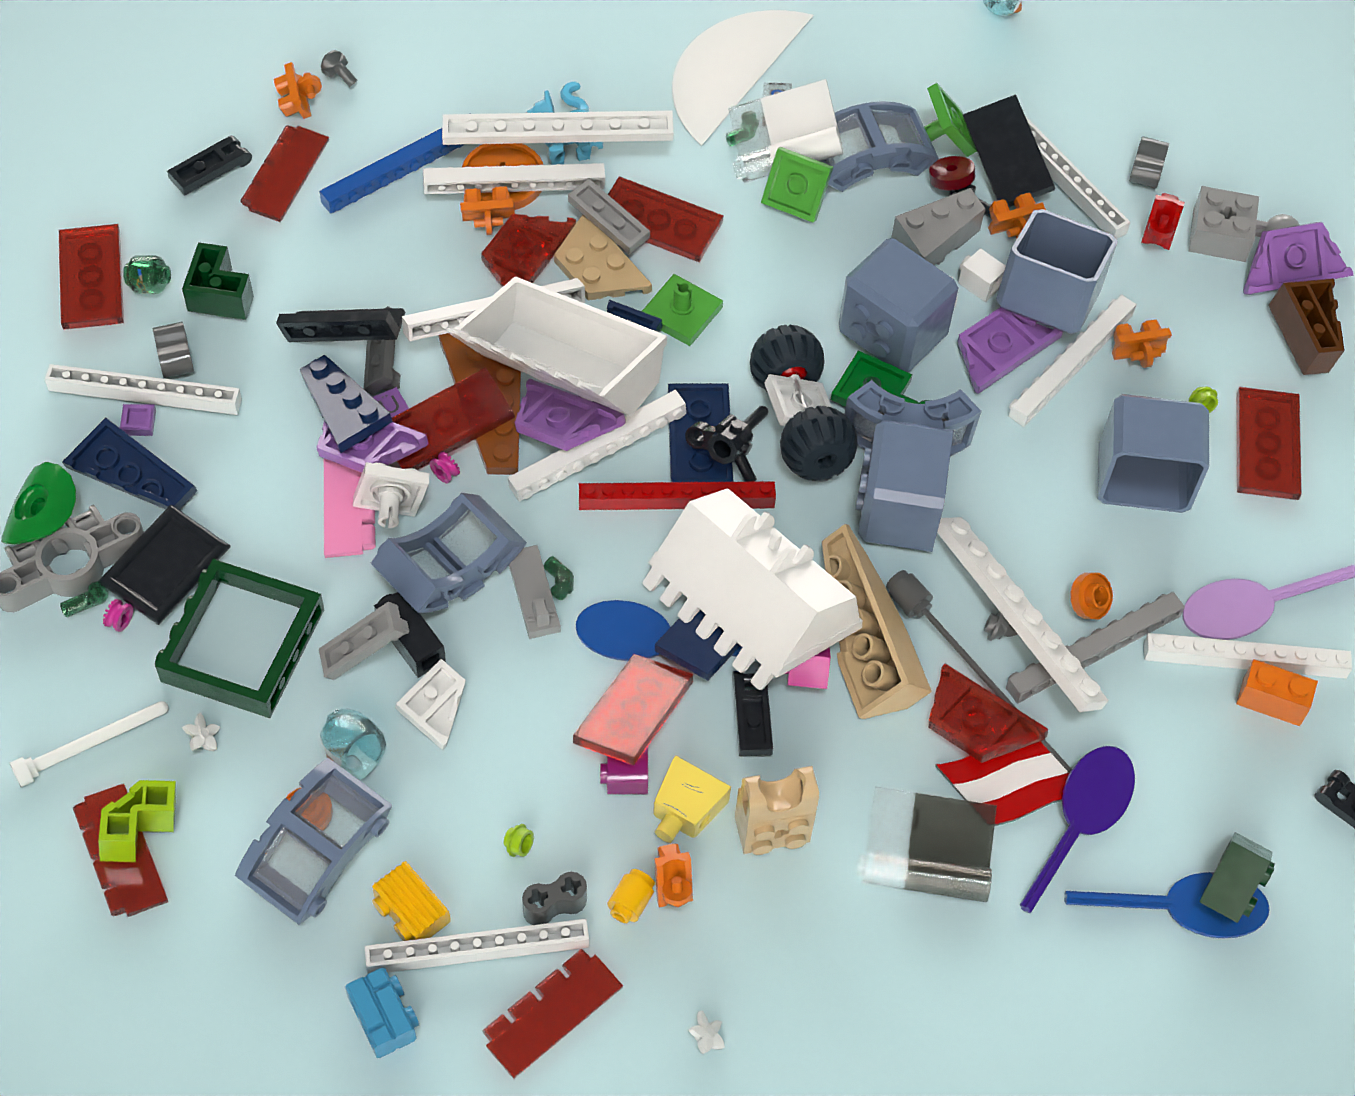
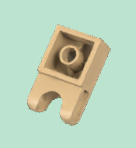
(776, 811)

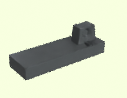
(379, 366)

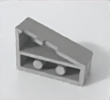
(940, 225)

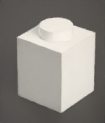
(981, 274)

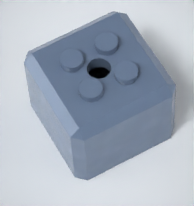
(1056, 271)
(897, 305)
(1153, 453)
(904, 485)

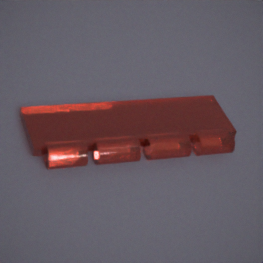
(284, 172)
(136, 882)
(547, 1021)

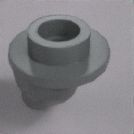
(335, 63)
(998, 627)

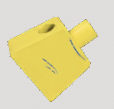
(688, 800)

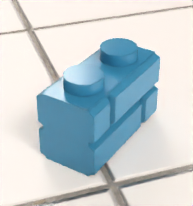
(382, 1012)

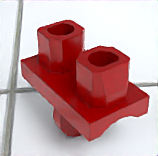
(1163, 220)

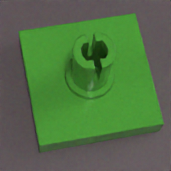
(949, 121)
(797, 184)
(683, 309)

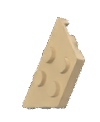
(598, 263)

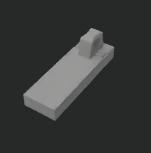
(609, 216)
(534, 593)
(362, 640)

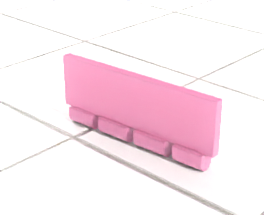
(345, 527)

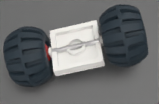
(815, 436)

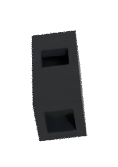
(420, 646)

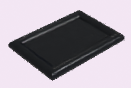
(163, 564)

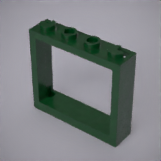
(267, 697)

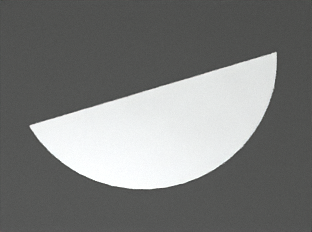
(727, 63)

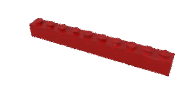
(669, 494)

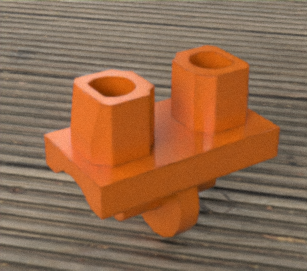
(300, 90)
(488, 212)
(1012, 220)
(1140, 345)
(673, 876)

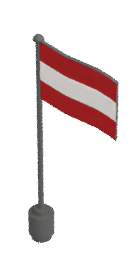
(1013, 782)

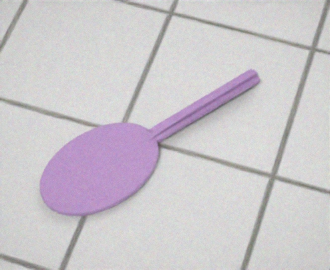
(1241, 606)

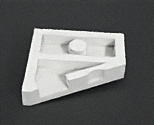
(434, 702)

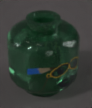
(146, 274)

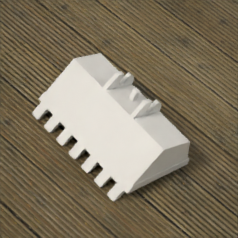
(567, 344)
(751, 586)

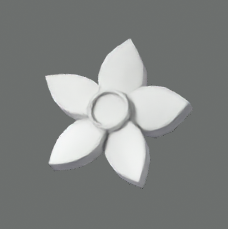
(201, 734)
(707, 1033)

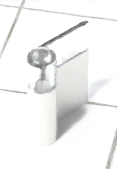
(791, 119)

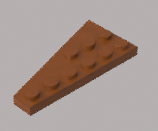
(501, 445)

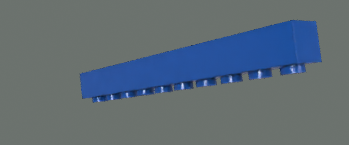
(385, 171)

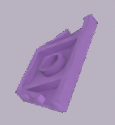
(1294, 256)
(1001, 344)
(563, 417)
(383, 447)

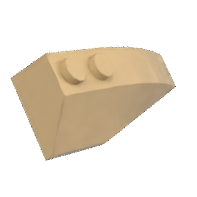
(880, 656)

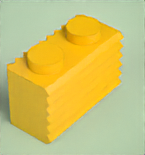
(410, 904)

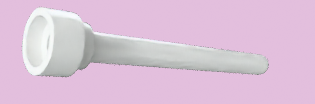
(28, 769)

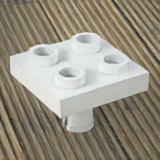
(390, 491)

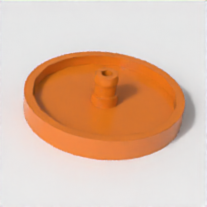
(505, 155)

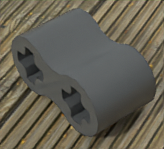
(1149, 162)
(173, 349)
(554, 898)

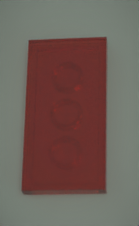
(671, 221)
(90, 276)
(455, 417)
(1268, 443)
(633, 709)

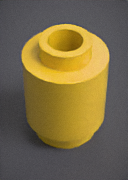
(631, 896)

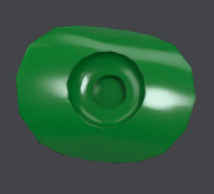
(41, 505)

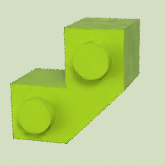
(144, 808)

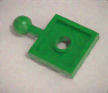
(867, 368)

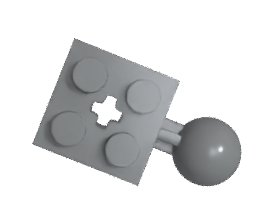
(1227, 224)

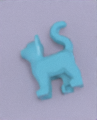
(556, 150)

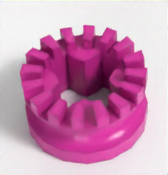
(444, 467)
(118, 615)

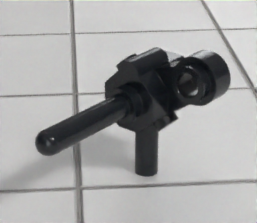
(728, 440)

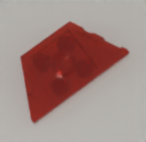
(524, 247)
(979, 719)

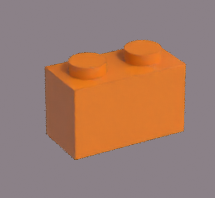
(1277, 692)

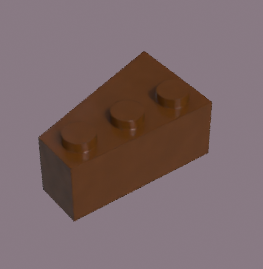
(1309, 323)

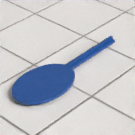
(622, 629)
(1183, 906)

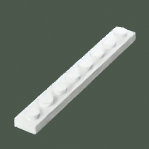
(557, 127)
(1021, 615)

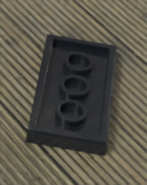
(1008, 150)

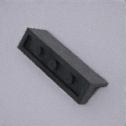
(341, 325)

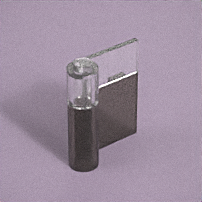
(929, 844)

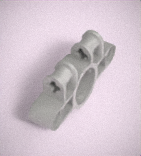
(33, 577)

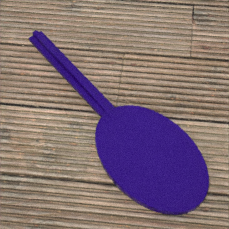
(1091, 803)

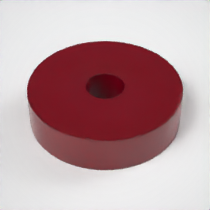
(952, 173)

